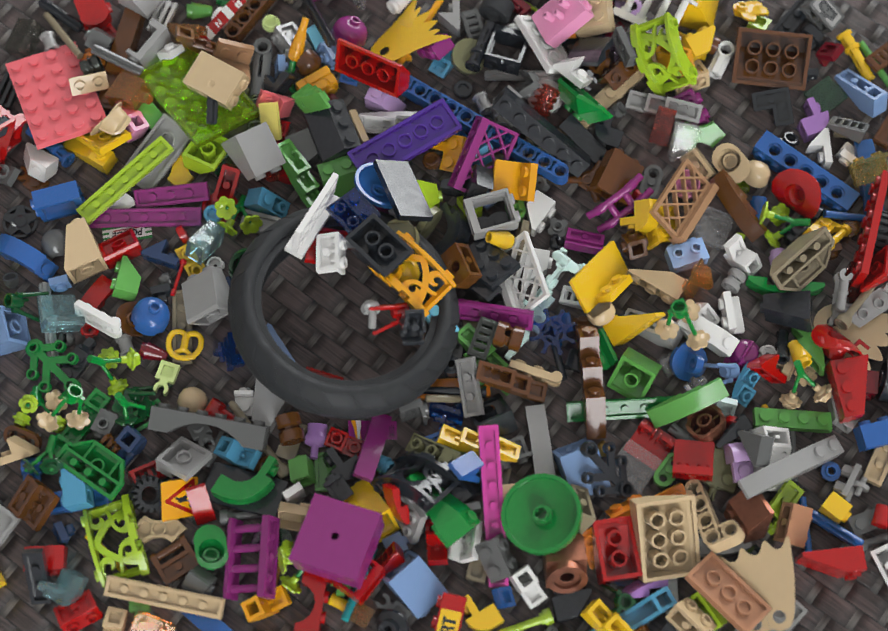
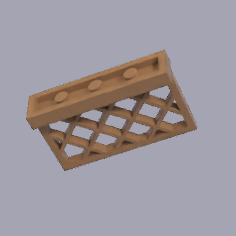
(692, 211)

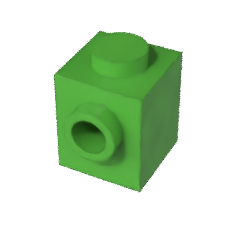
(302, 470)

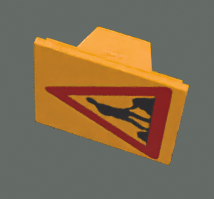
(175, 500)

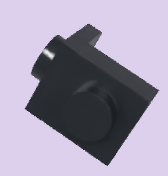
(338, 487)

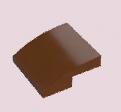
(33, 502)

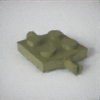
(722, 475)

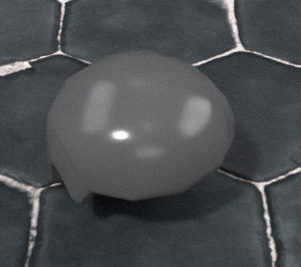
(53, 243)

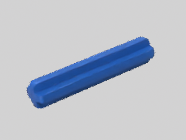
(836, 529)

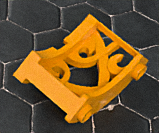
(416, 298)

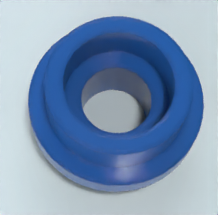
(824, 471)

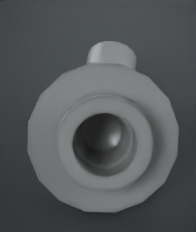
(372, 314)

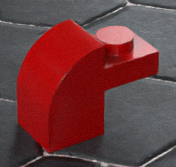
(436, 549)

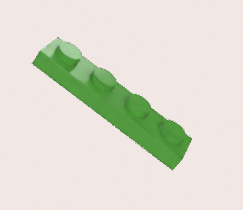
(793, 419)

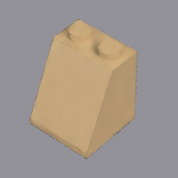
(82, 252)

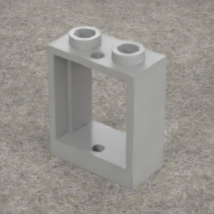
(489, 198)

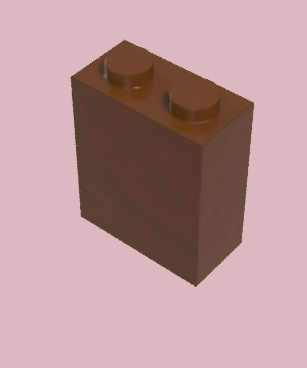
(613, 173)

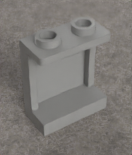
(148, 53)

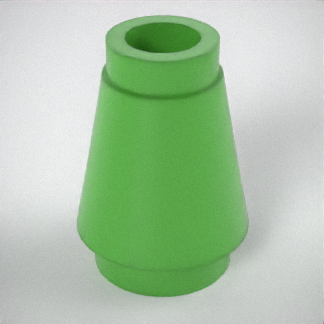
(198, 10)

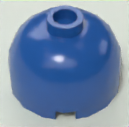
(150, 316)

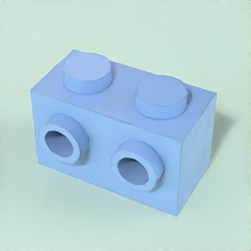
(684, 255)

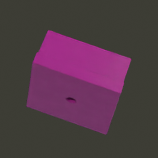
(337, 540)

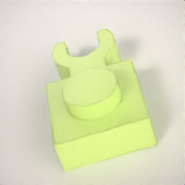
(166, 374)

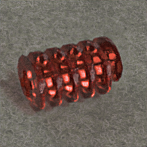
(545, 100)

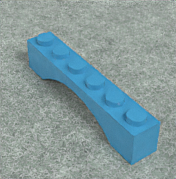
(648, 608)

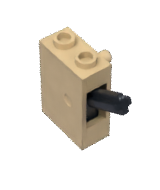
(217, 82)

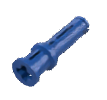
(58, 150)

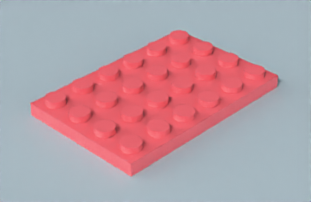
(47, 97)

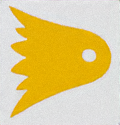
(408, 34)

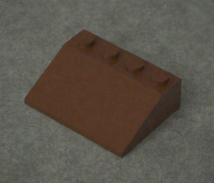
(771, 58)

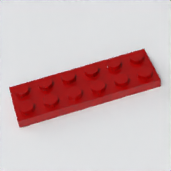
(870, 229)

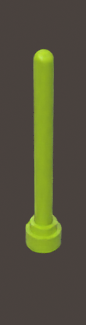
(544, 618)

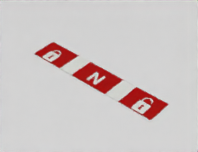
(222, 18)

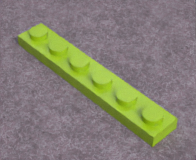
(125, 179)

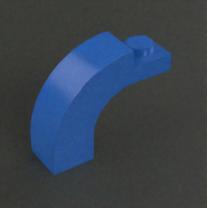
(27, 256)

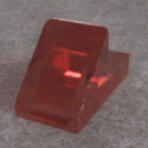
(662, 126)

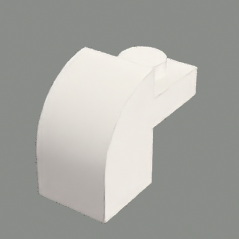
(740, 257)
(527, 585)

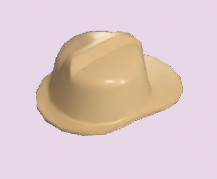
(114, 122)
(732, 160)

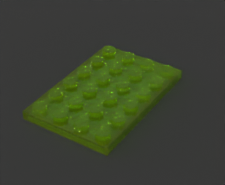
(187, 106)

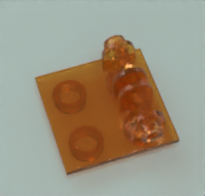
(700, 277)

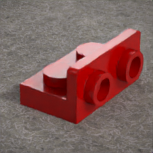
(79, 614)

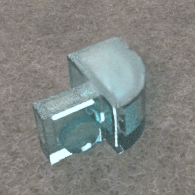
(67, 588)

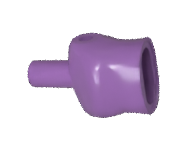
(315, 438)

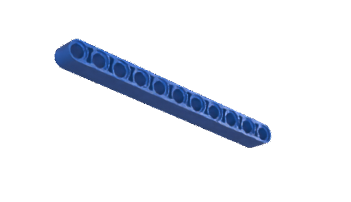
(462, 112)

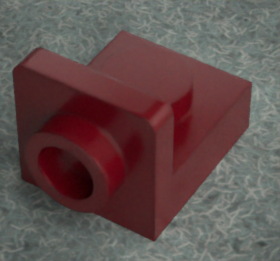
(521, 7)
(829, 52)

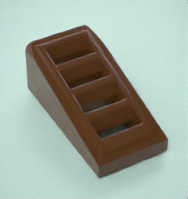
(881, 56)

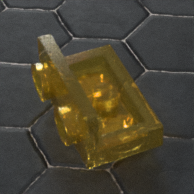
(865, 170)

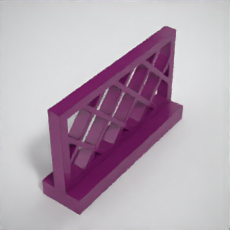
(471, 148)

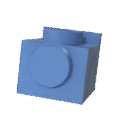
(327, 54)

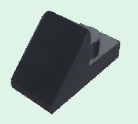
(282, 84)
(480, 182)

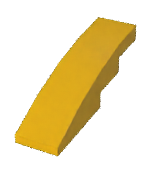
(468, 441)

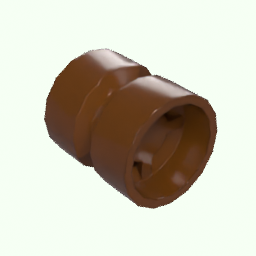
(514, 341)
(290, 428)

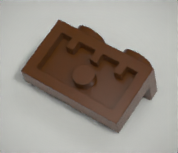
(617, 75)

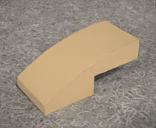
(115, 619)

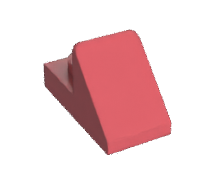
(285, 103)

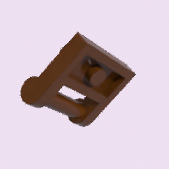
(178, 565)

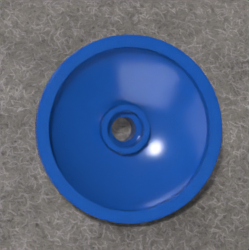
(370, 186)

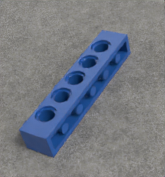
(786, 153)

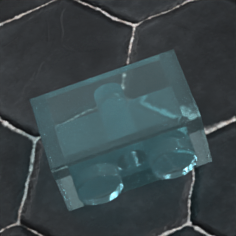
(205, 242)

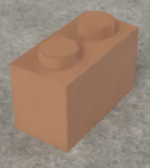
(794, 523)

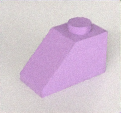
(382, 102)

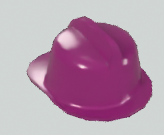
(744, 352)

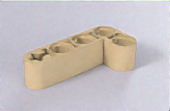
(714, 529)

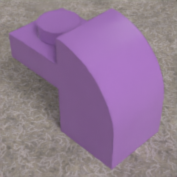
(814, 123)

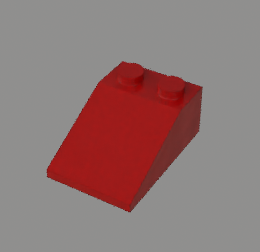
(615, 550)
(836, 562)

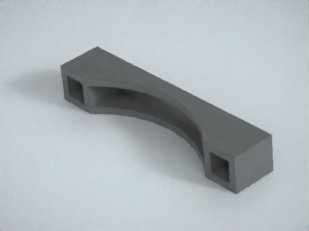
(248, 434)

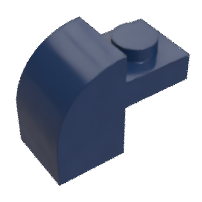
(131, 444)

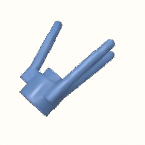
(726, 370)

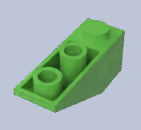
(311, 99)

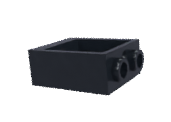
(502, 36)

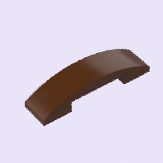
(186, 37)

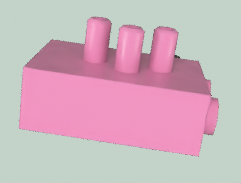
(561, 19)

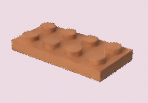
(728, 593)

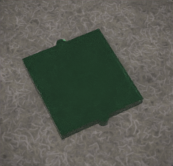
(827, 94)

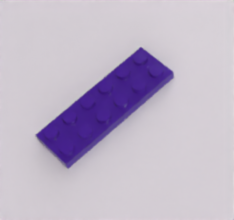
(409, 136)

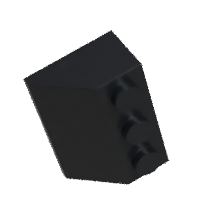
(332, 131)

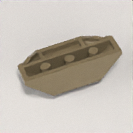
(802, 260)

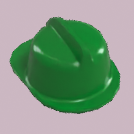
(210, 547)

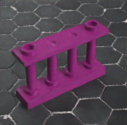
(267, 559)

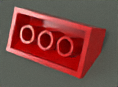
(371, 68)

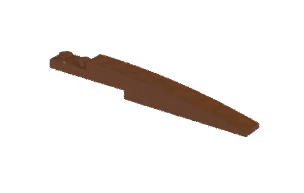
(126, 37)

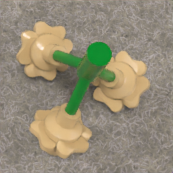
(805, 377)

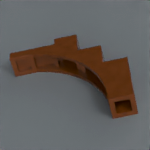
(592, 378)

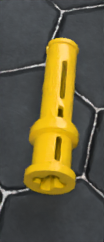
(852, 49)

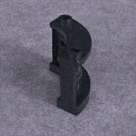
(417, 490)

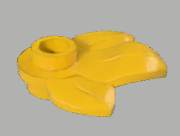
(749, 10)

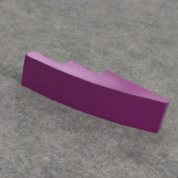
(372, 447)

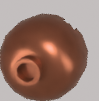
(706, 424)

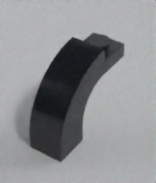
(457, 228)

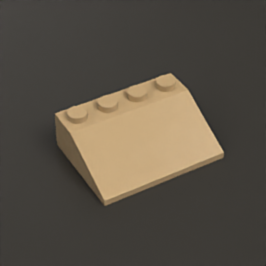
(665, 535)

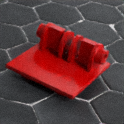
(653, 440)

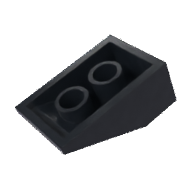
(378, 245)

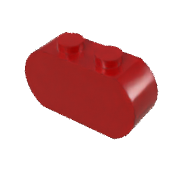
(94, 13)

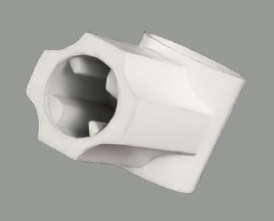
(721, 60)

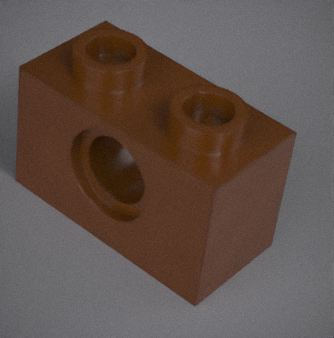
(462, 265)

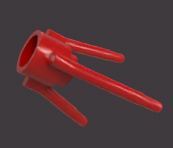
(396, 311)

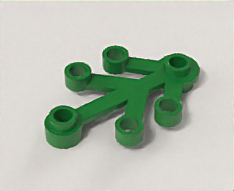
(49, 363)

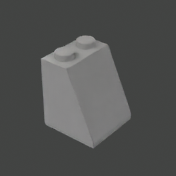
(255, 152)
(206, 296)

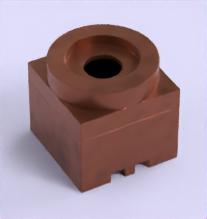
(567, 568)

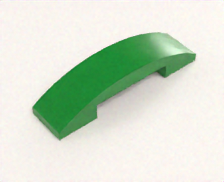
(760, 285)
(92, 406)

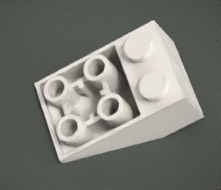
(781, 445)

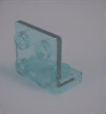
(58, 314)

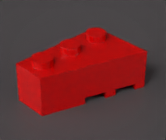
(848, 386)

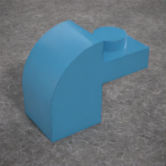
(235, 454)

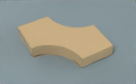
(153, 529)

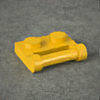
(840, 230)

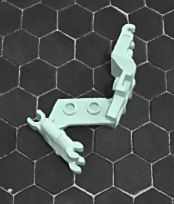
(563, 264)

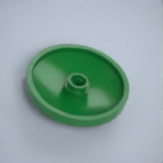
(541, 514)

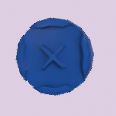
(687, 363)

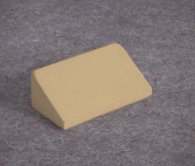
(700, 163)

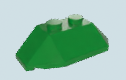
(581, 102)
(94, 466)

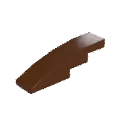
(737, 206)
(510, 381)

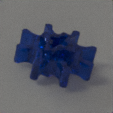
(549, 323)

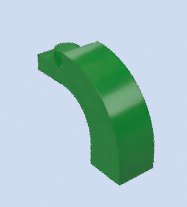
(247, 491)

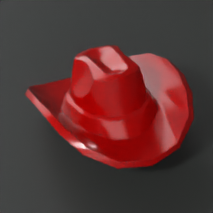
(797, 191)
(833, 342)

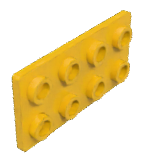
(601, 278)

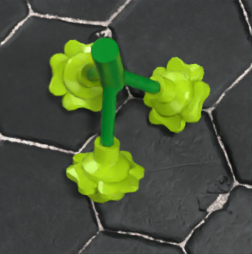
(109, 359)

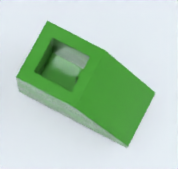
(127, 281)

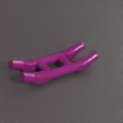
(609, 204)

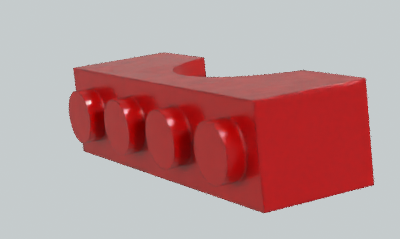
(318, 586)

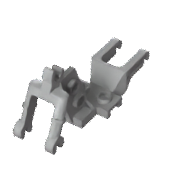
(871, 308)

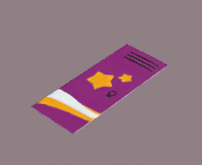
(358, 428)

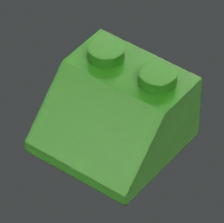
(345, 170)
(634, 374)

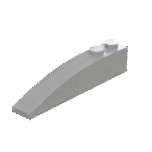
(791, 466)

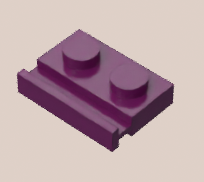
(584, 241)

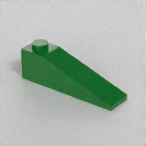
(450, 516)

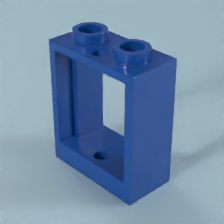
(57, 201)

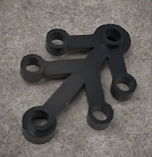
(622, 487)

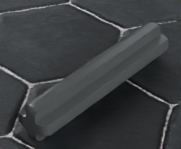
(117, 59)

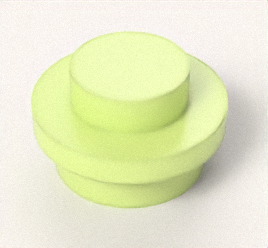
(270, 22)

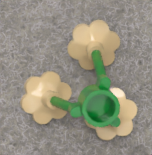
(686, 311)
(59, 401)

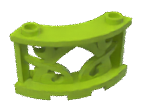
(641, 41)
(124, 512)

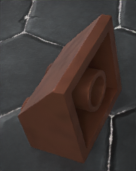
(751, 515)

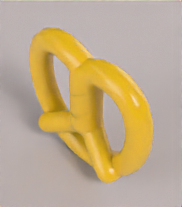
(184, 345)

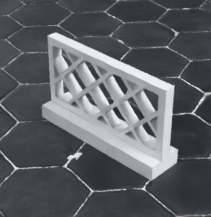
(313, 220)
(510, 291)

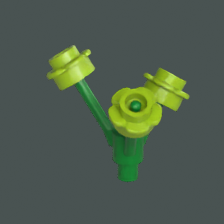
(30, 403)

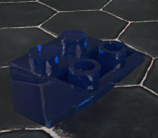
(351, 210)

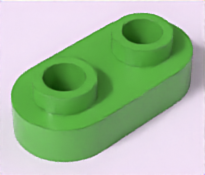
(665, 470)

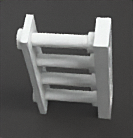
(625, 11)

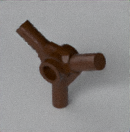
(584, 181)

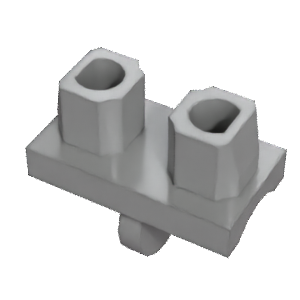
(854, 475)

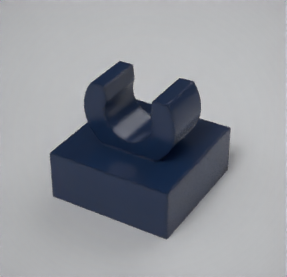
(63, 533)

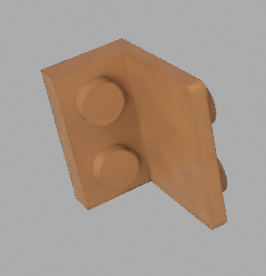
(234, 54)

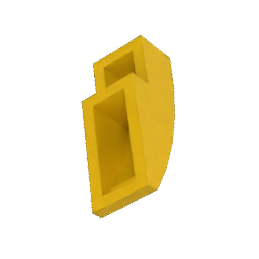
(602, 619)

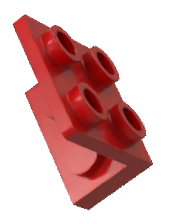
(693, 460)

